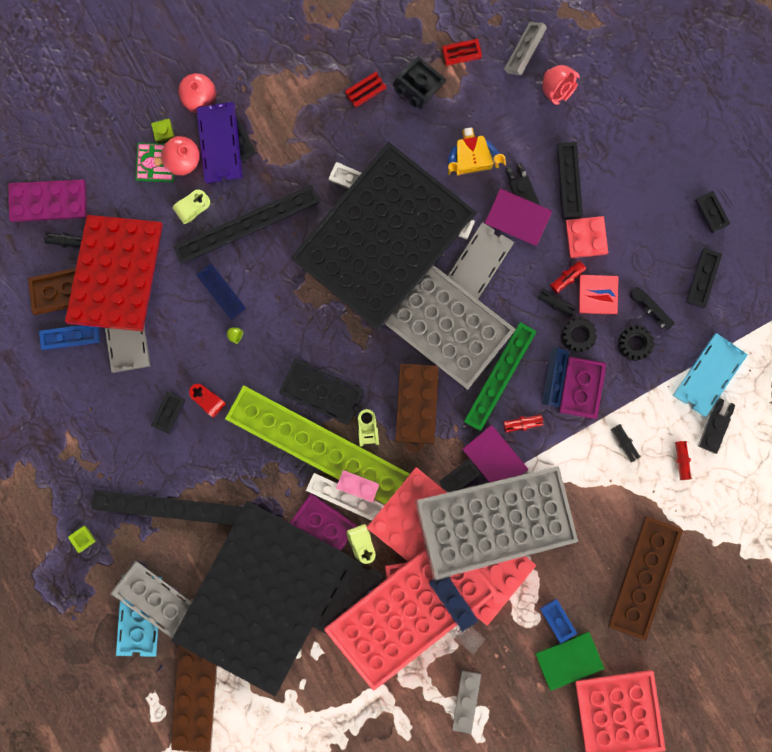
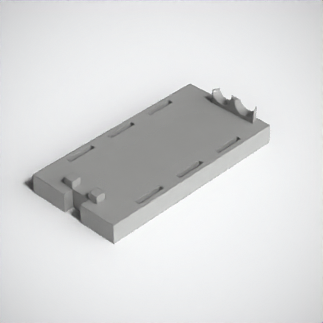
(480, 260)
(127, 349)
(152, 598)

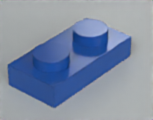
(558, 621)

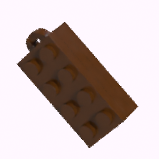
(417, 405)

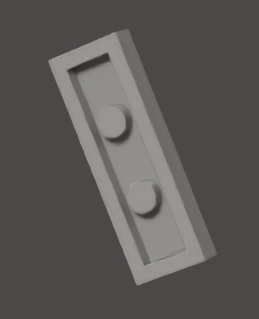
(525, 48)
(466, 701)

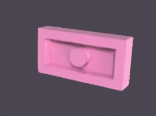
(357, 486)

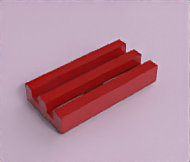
(478, 55)
(348, 92)

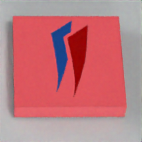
(598, 294)

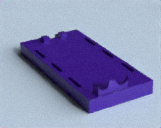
(218, 142)

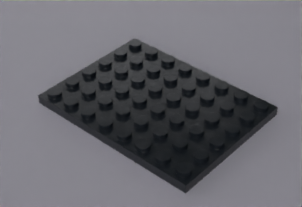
(383, 236)
(260, 598)

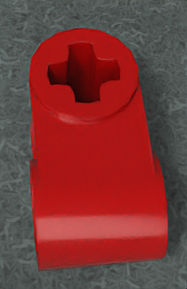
(209, 401)

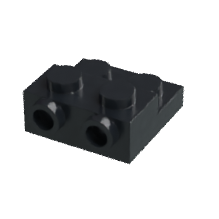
(418, 83)

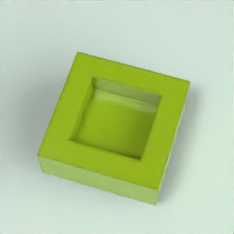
(162, 130)
(82, 539)

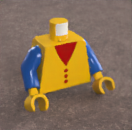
(473, 154)

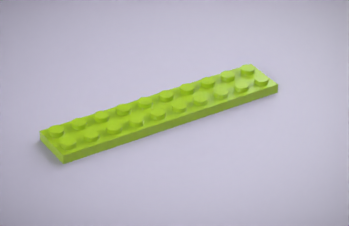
(312, 442)

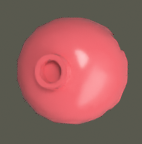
(559, 83)
(196, 91)
(180, 155)

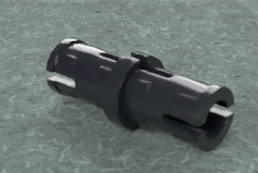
(63, 239)
(557, 302)
(625, 443)

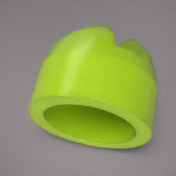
(234, 334)

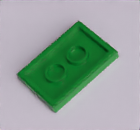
(569, 661)

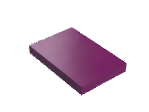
(518, 217)
(582, 387)
(494, 456)
(323, 522)

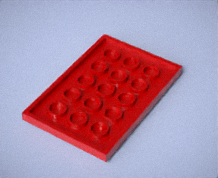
(114, 273)

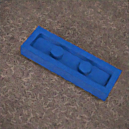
(68, 337)

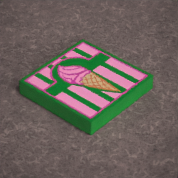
(149, 164)

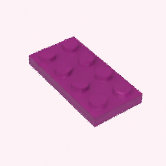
(47, 200)

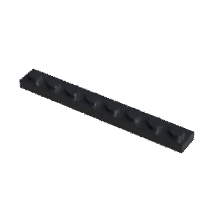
(246, 224)
(165, 507)

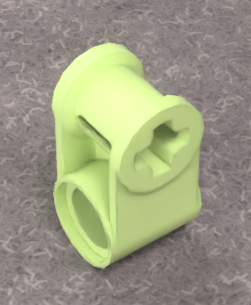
(190, 207)
(367, 430)
(361, 540)

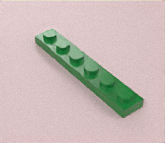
(500, 376)

